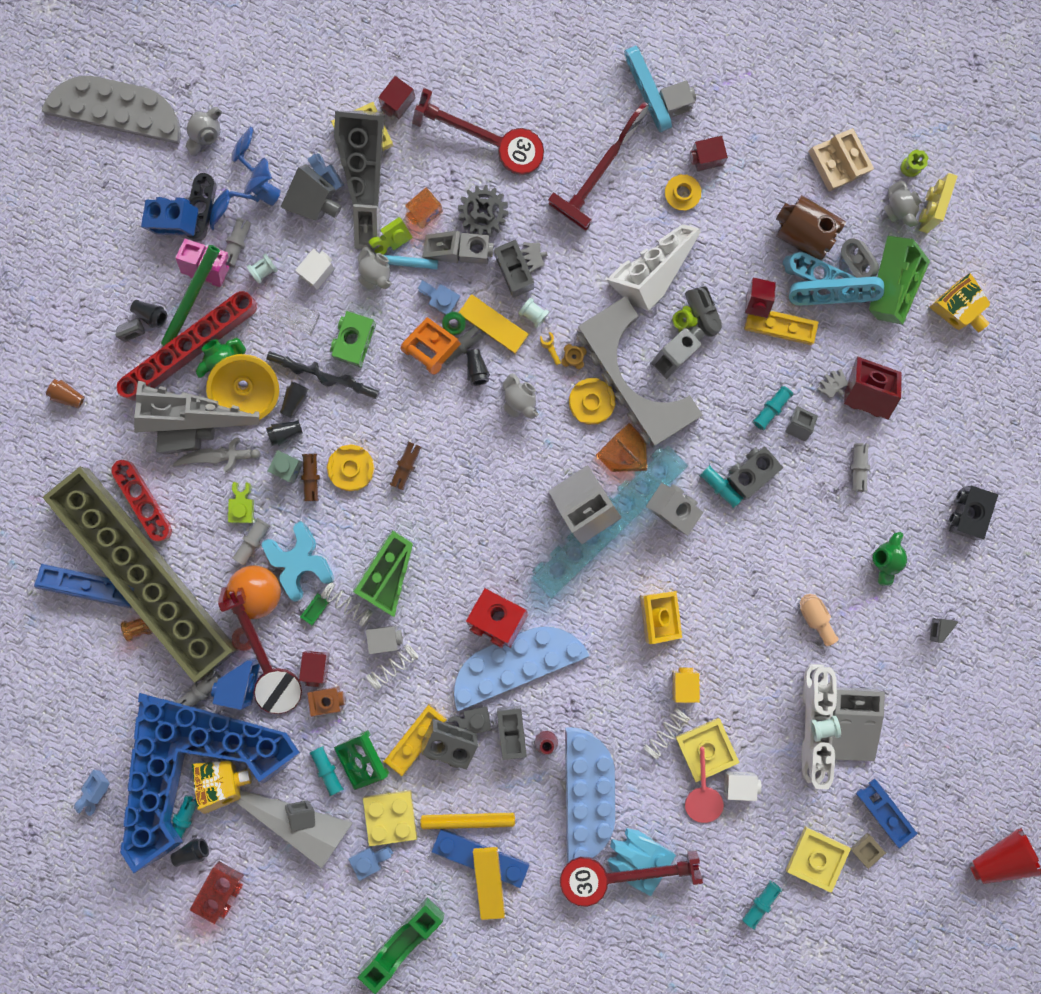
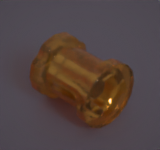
(134, 629)

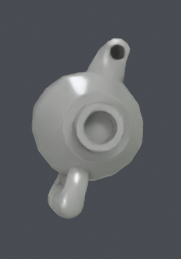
(203, 129)
(902, 204)
(373, 269)
(519, 397)

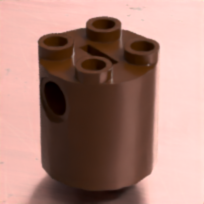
(809, 227)

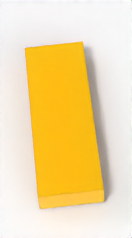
(493, 324)
(783, 327)
(411, 743)
(489, 883)

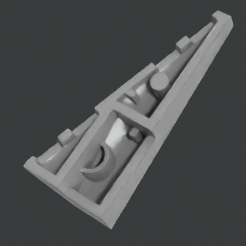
(169, 411)
(314, 842)

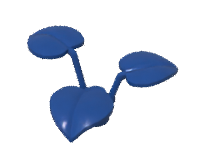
(257, 183)

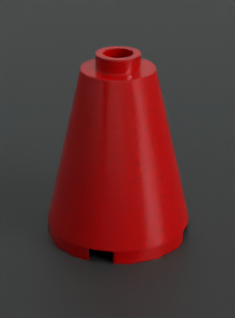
(1007, 860)

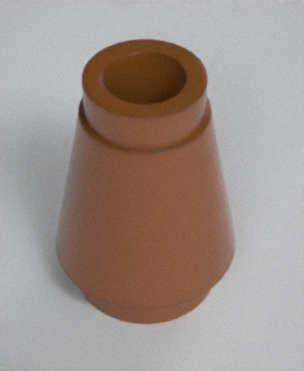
(63, 393)

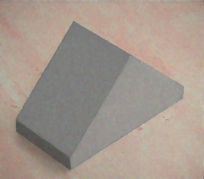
(366, 225)
(442, 246)

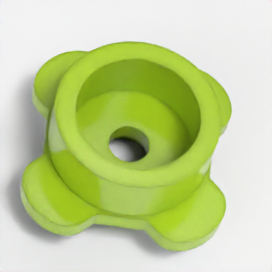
(678, 319)

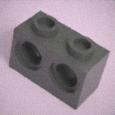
(514, 268)
(757, 477)
(511, 732)
(451, 740)

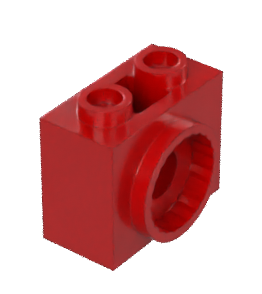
(503, 631)

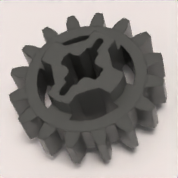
(490, 204)

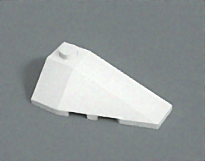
(652, 273)

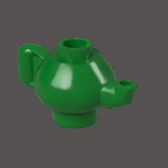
(216, 352)
(890, 559)

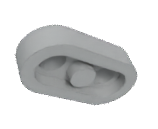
(860, 261)

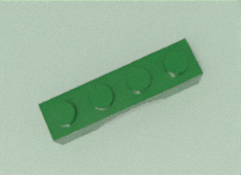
(392, 953)

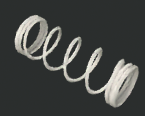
(326, 593)
(375, 683)
(683, 717)

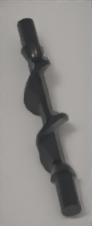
(325, 378)

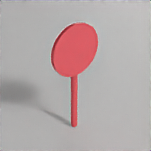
(704, 803)

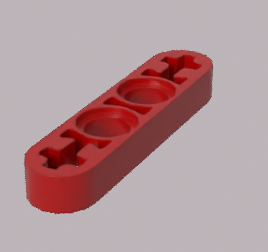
(139, 502)

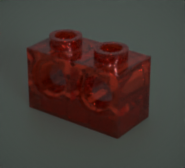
(215, 891)

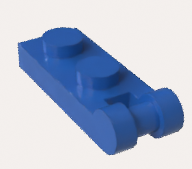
(887, 814)

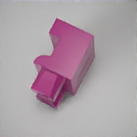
(190, 256)

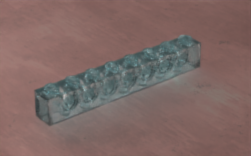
(672, 466)

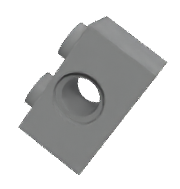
(674, 508)

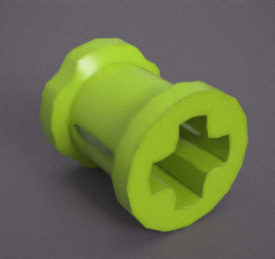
(915, 169)

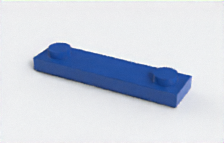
(79, 585)
(461, 851)

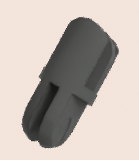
(704, 310)

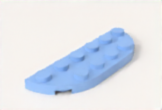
(501, 669)
(588, 794)

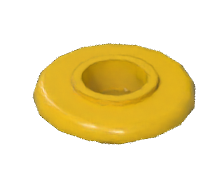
(679, 202)

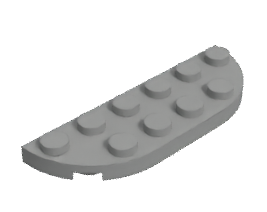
(114, 107)

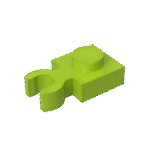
(393, 236)
(241, 509)

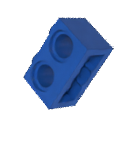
(169, 216)

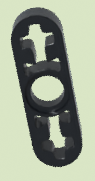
(194, 198)

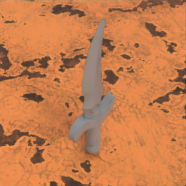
(217, 455)

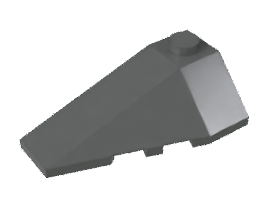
(360, 147)

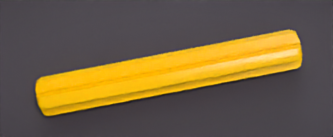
(457, 821)

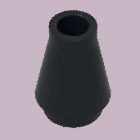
(151, 314)
(476, 368)
(293, 399)
(283, 432)
(192, 852)

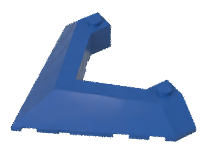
(162, 738)

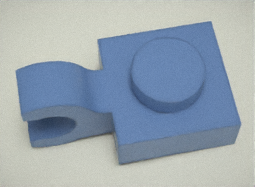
(328, 173)
(442, 299)
(92, 790)
(367, 861)

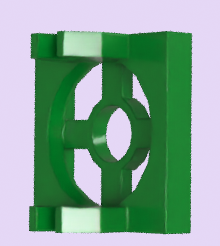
(359, 776)

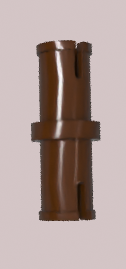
(405, 465)
(310, 477)

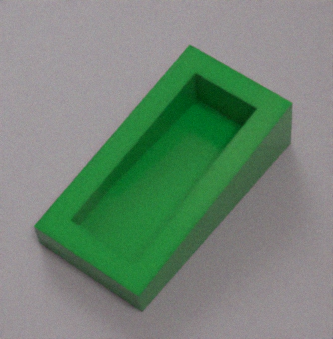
(314, 609)

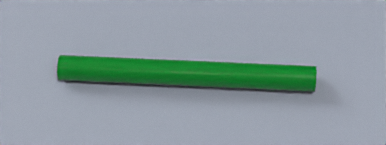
(191, 294)

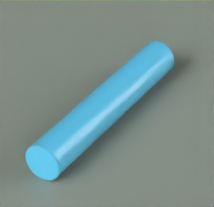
(412, 262)

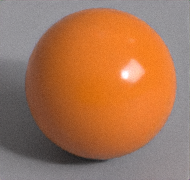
(260, 588)

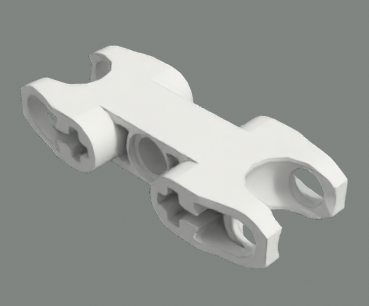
(820, 703)

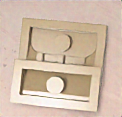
(841, 159)

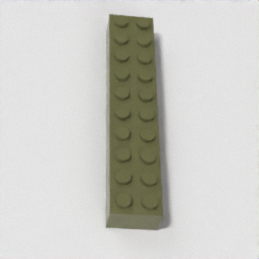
(133, 561)

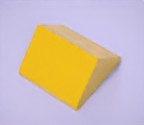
(661, 617)

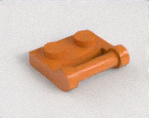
(433, 338)

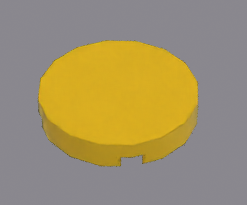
(591, 401)
(350, 468)

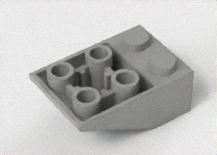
(584, 505)
(861, 721)

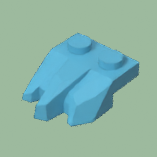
(638, 853)

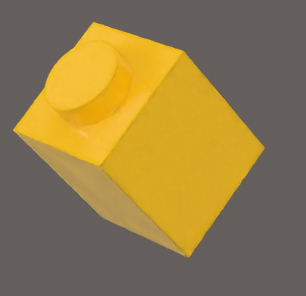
(685, 685)

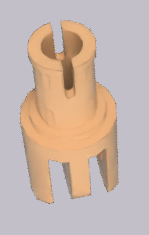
(818, 618)

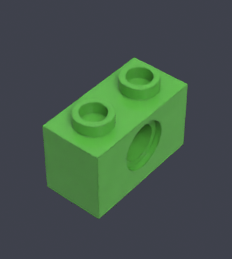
(353, 353)

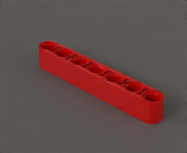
(192, 334)

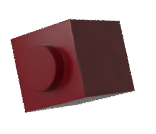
(396, 98)
(708, 153)
(760, 297)
(314, 668)

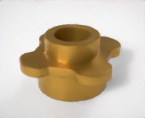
(571, 350)

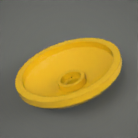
(258, 395)

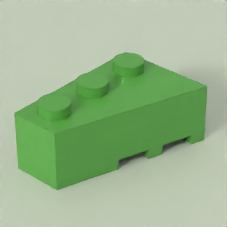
(902, 273)
(385, 574)

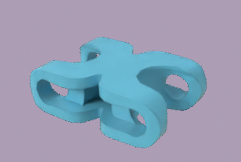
(298, 561)

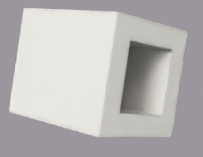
(315, 268)
(741, 786)

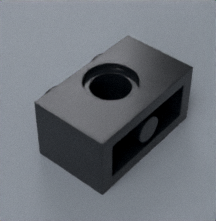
(983, 504)

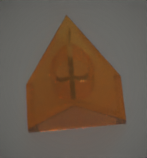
(624, 451)

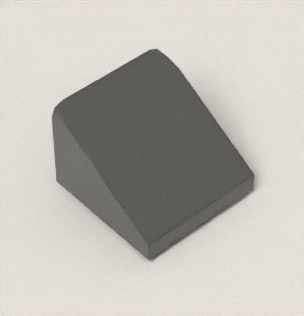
(130, 330)
(801, 424)
(941, 629)
(300, 815)

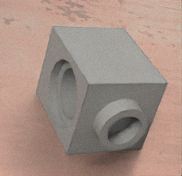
(678, 98)
(467, 241)
(384, 639)

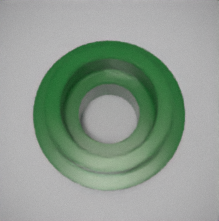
(454, 330)

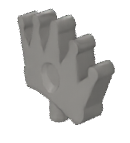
(534, 255)
(833, 384)

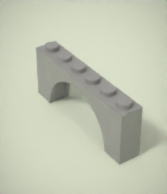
(654, 418)

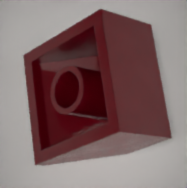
(873, 388)

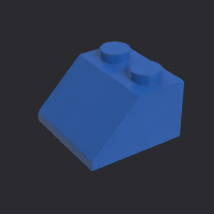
(237, 686)

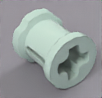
(262, 268)
(533, 312)
(825, 728)

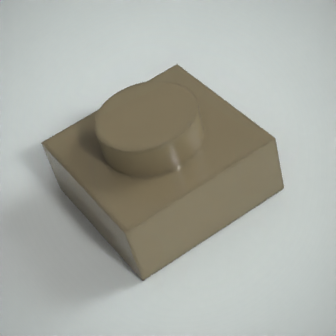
(867, 850)

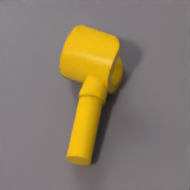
(550, 346)

